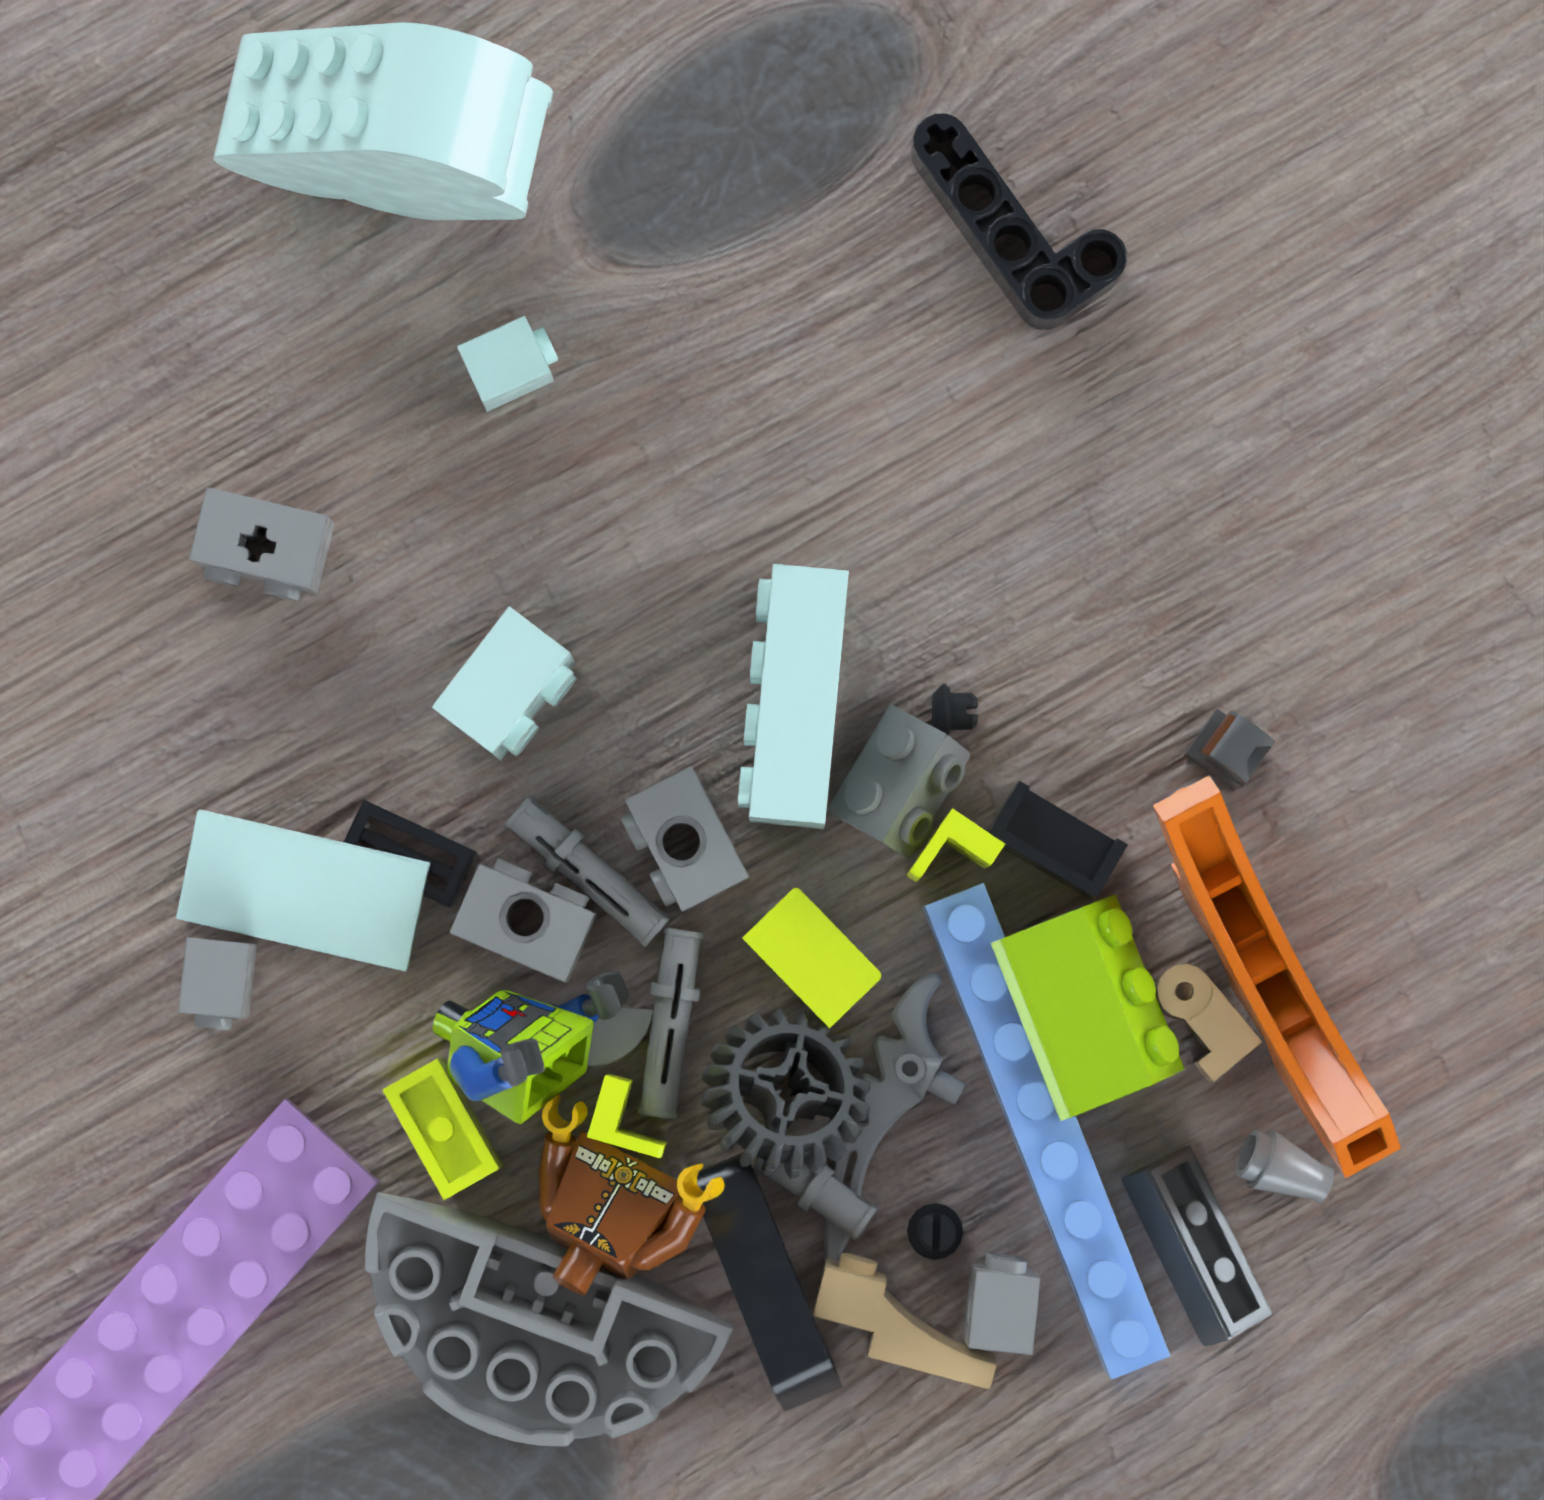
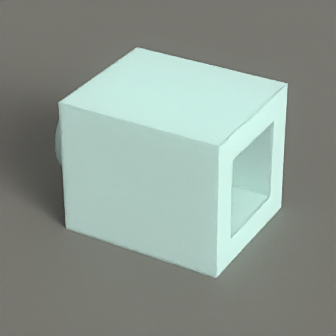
(508, 362)

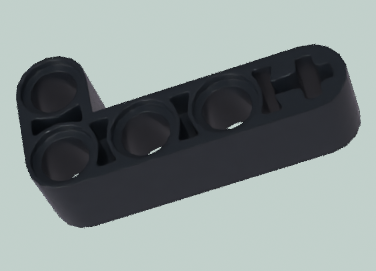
(1007, 216)
(767, 1287)

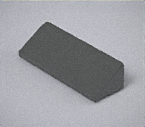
(1196, 1247)

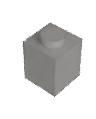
(217, 981)

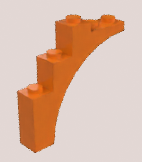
(1270, 979)

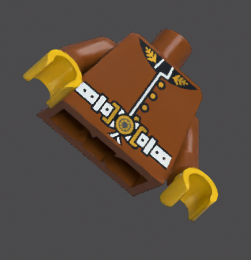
(611, 1205)

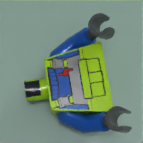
(521, 1049)

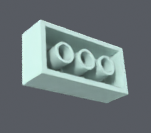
(797, 696)

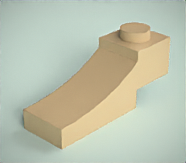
(858, 1297)

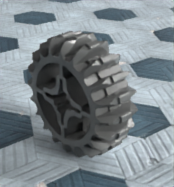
(834, 1100)

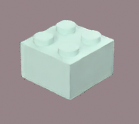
(507, 685)

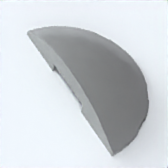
(515, 1348)

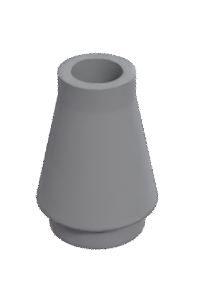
(1281, 1167)

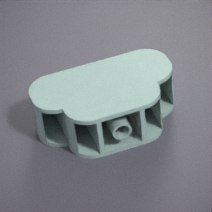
(387, 119)

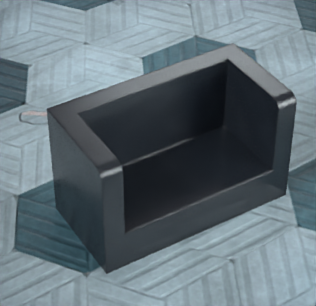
(1056, 842)

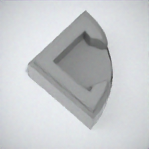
(618, 1035)

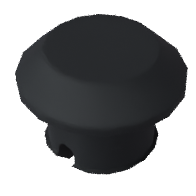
(950, 710)
(935, 1231)

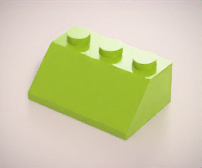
(1088, 1007)

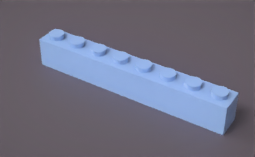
(1050, 1149)

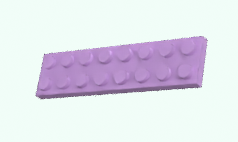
(179, 1310)

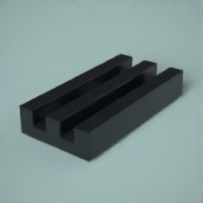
(455, 875)

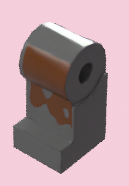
(1229, 748)

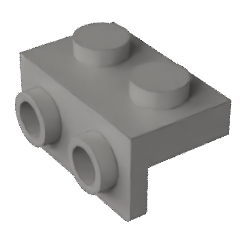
(900, 781)

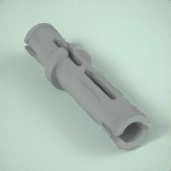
(587, 870)
(681, 948)

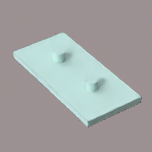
(302, 890)

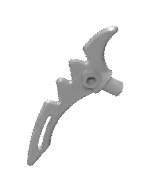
(907, 1072)

